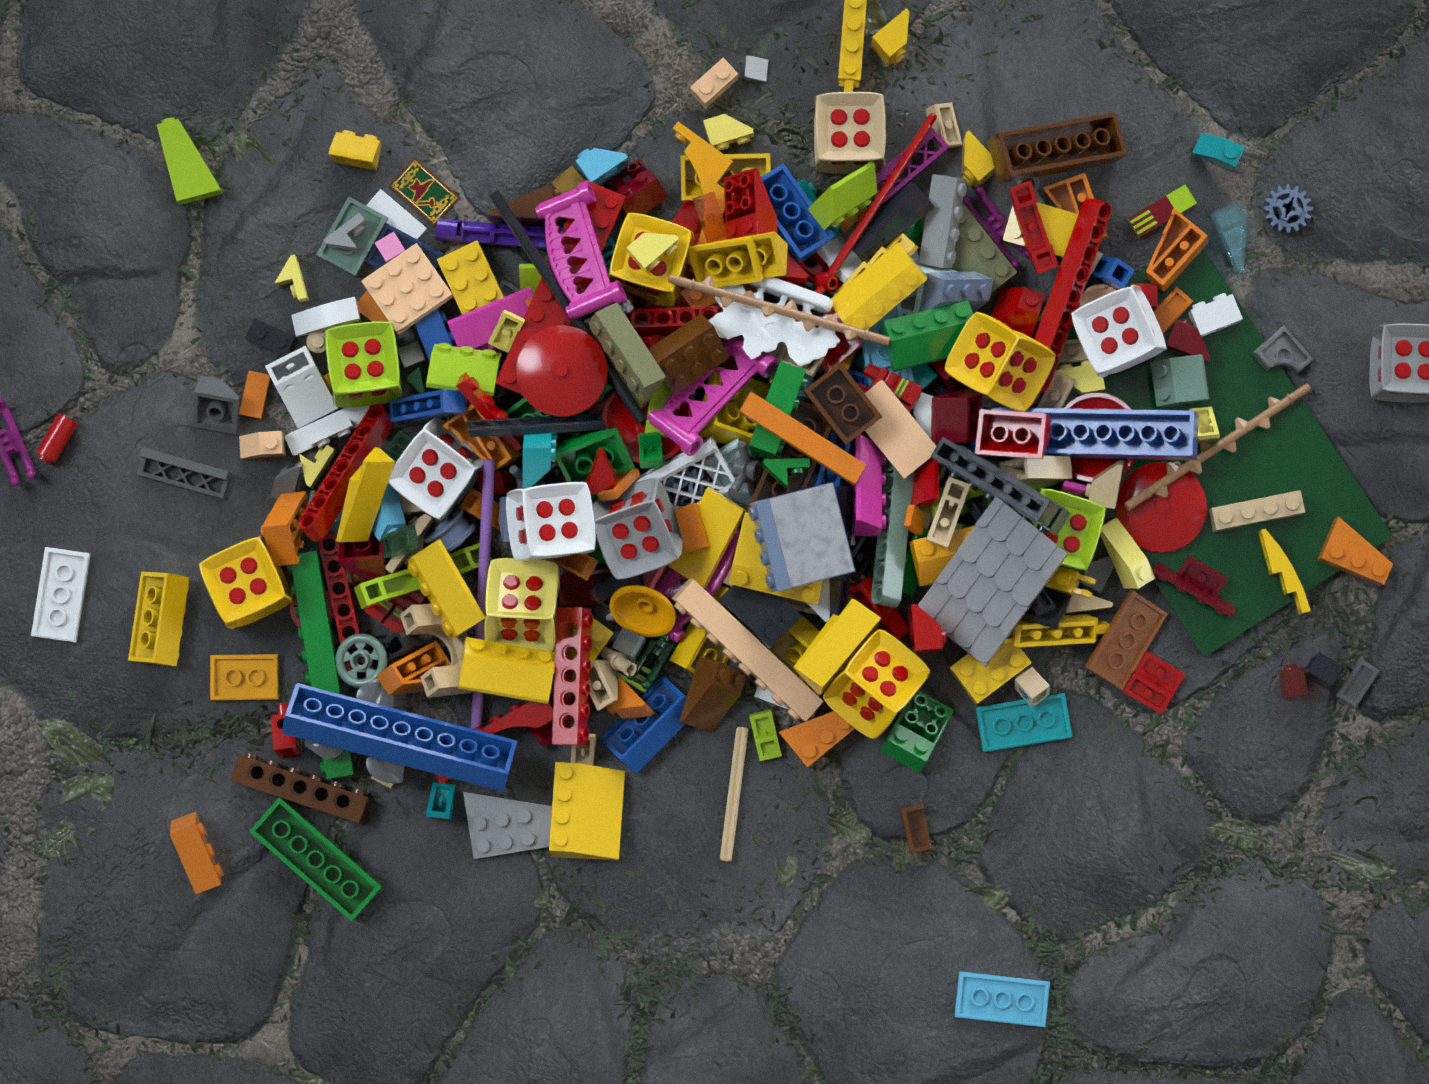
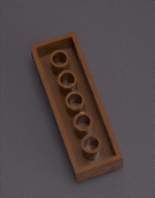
(1057, 147)
(767, 486)

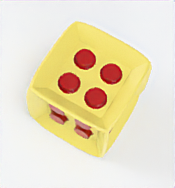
(522, 603)

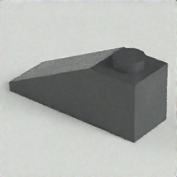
(628, 643)

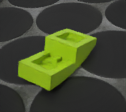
(765, 735)

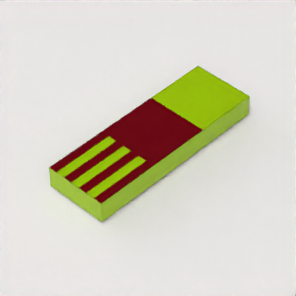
(1161, 210)

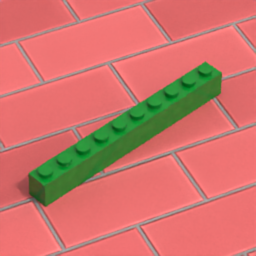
(318, 643)

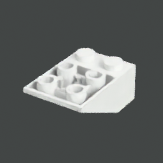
(301, 387)

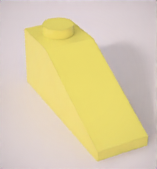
(1126, 556)

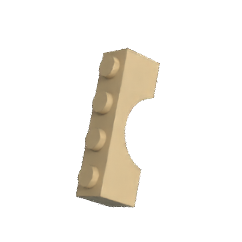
(1256, 510)

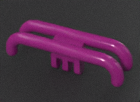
(995, 225)
(11, 443)

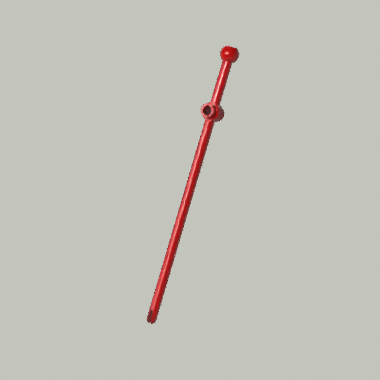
(826, 280)

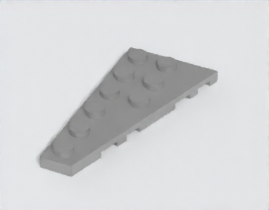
(506, 825)

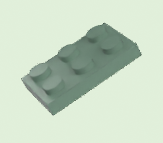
(351, 260)

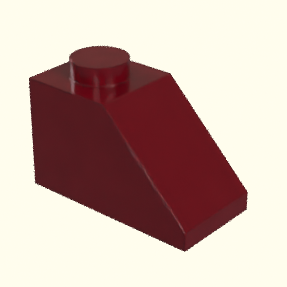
(1186, 340)

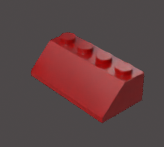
(924, 632)

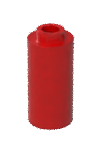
(56, 438)

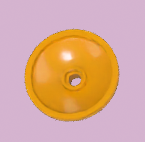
(642, 610)

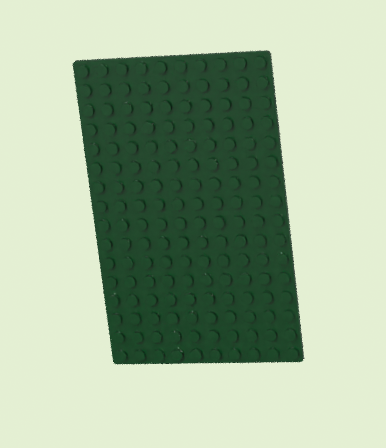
(1266, 463)

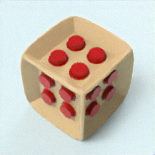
(849, 131)

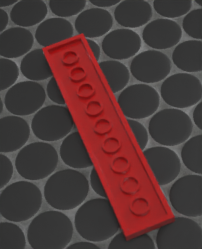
(544, 309)

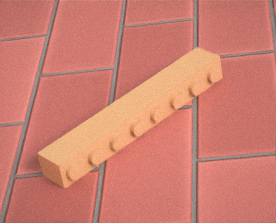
(747, 650)

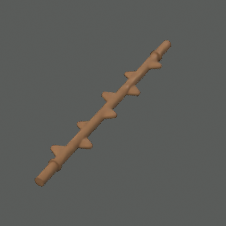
(789, 310)
(1208, 450)

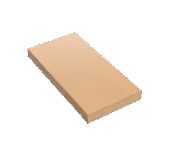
(898, 432)

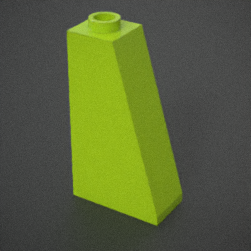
(186, 167)

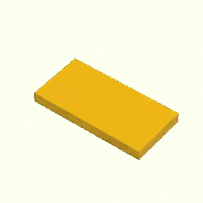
(720, 523)

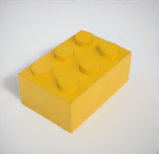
(470, 277)
(981, 680)

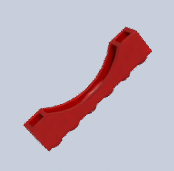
(530, 714)

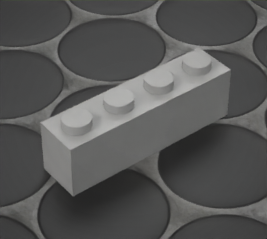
(942, 222)

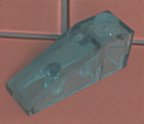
(1232, 229)

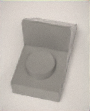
(341, 237)

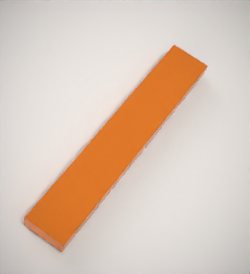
(802, 438)

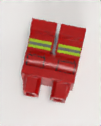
(899, 385)
(382, 610)

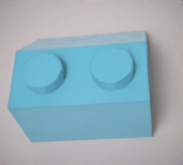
(600, 164)

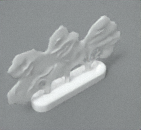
(765, 333)

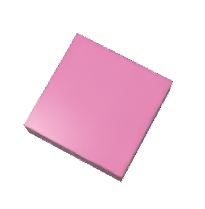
(390, 247)

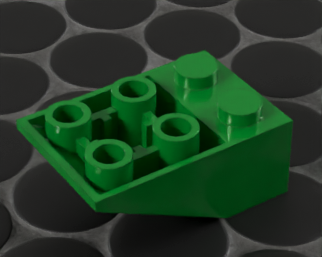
(916, 731)

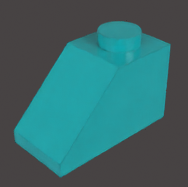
(1218, 151)

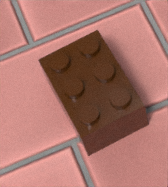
(688, 354)
(842, 404)

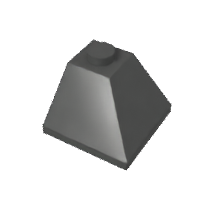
(215, 406)

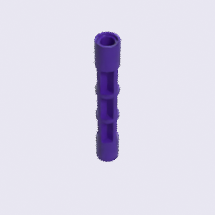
(486, 233)

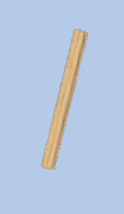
(734, 794)

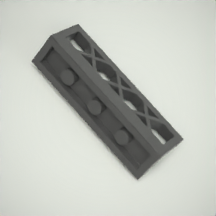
(190, 466)

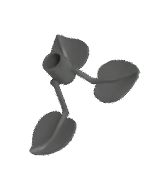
(379, 769)

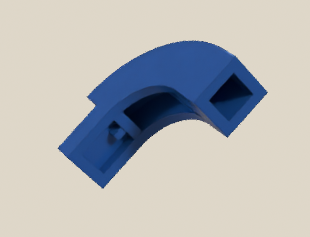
(1112, 272)

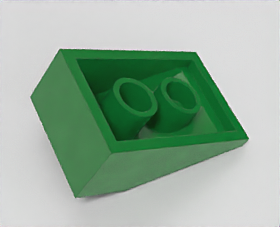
(578, 454)

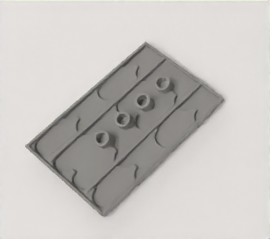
(992, 581)

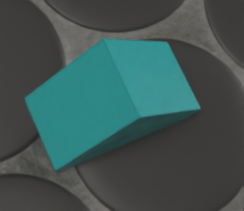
(441, 801)

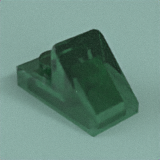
(400, 542)

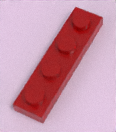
(486, 406)

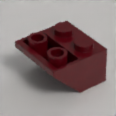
(639, 186)
(955, 416)

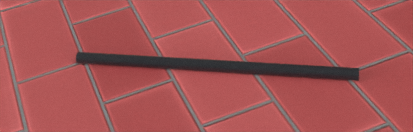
(561, 298)

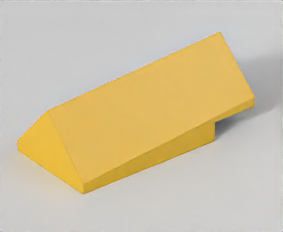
(740, 259)
(364, 497)
(836, 645)

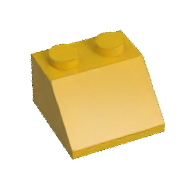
(892, 39)
(355, 150)
(976, 161)

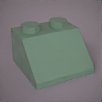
(1179, 380)

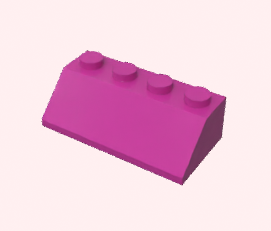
(478, 325)
(868, 489)

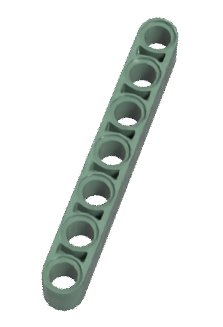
(893, 539)

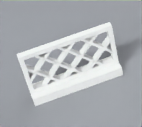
(682, 461)

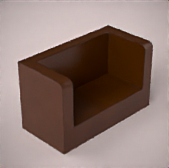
(915, 828)

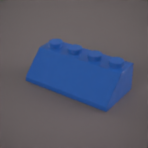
(794, 219)
(642, 737)

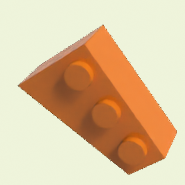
(405, 674)

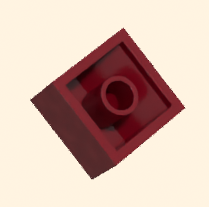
(364, 558)

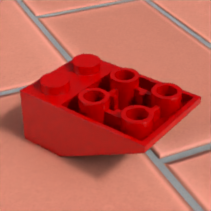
(747, 205)

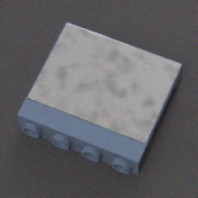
(801, 537)

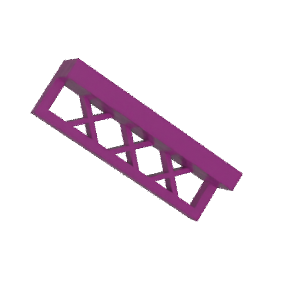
(885, 172)

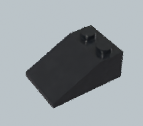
(761, 613)

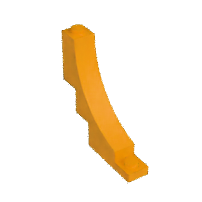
(709, 166)

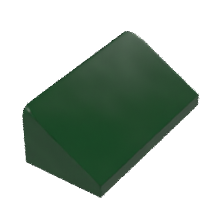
(417, 381)

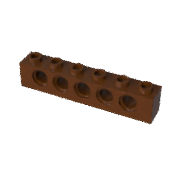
(243, 775)

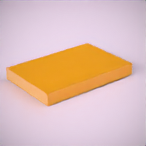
(244, 677)

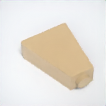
(1044, 470)

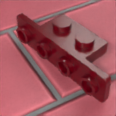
(1198, 581)
(577, 591)

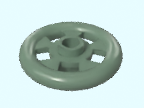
(344, 655)

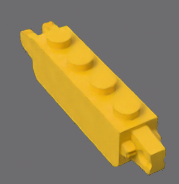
(852, 44)
(1067, 582)
(1072, 630)

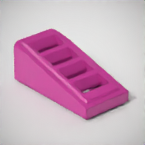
(1073, 488)

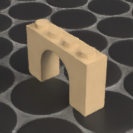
(443, 679)

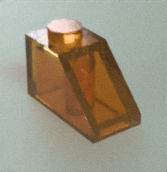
(710, 217)

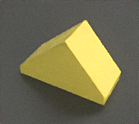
(1207, 426)

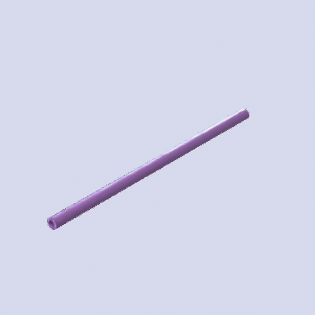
(484, 563)

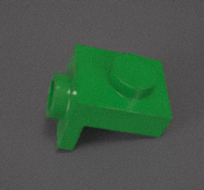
(650, 450)

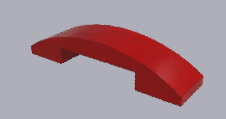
(1032, 227)

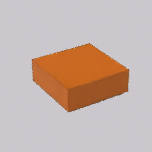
(915, 519)

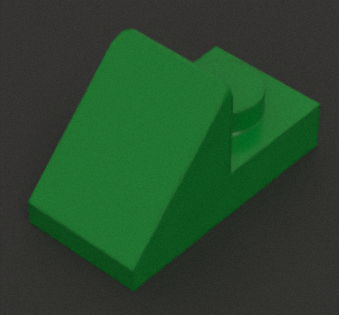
(778, 468)

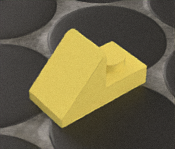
(292, 273)
(506, 331)
(314, 471)

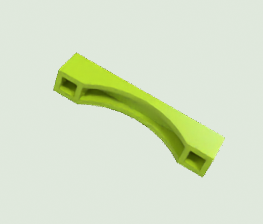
(402, 582)

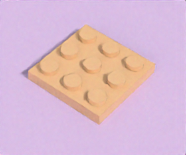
(407, 288)

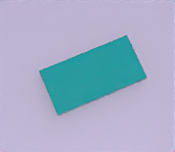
(1020, 725)

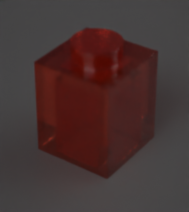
(1292, 681)

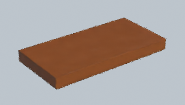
(1126, 640)

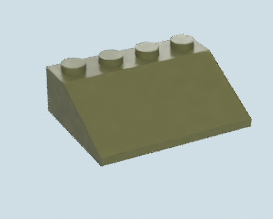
(978, 252)
(627, 353)

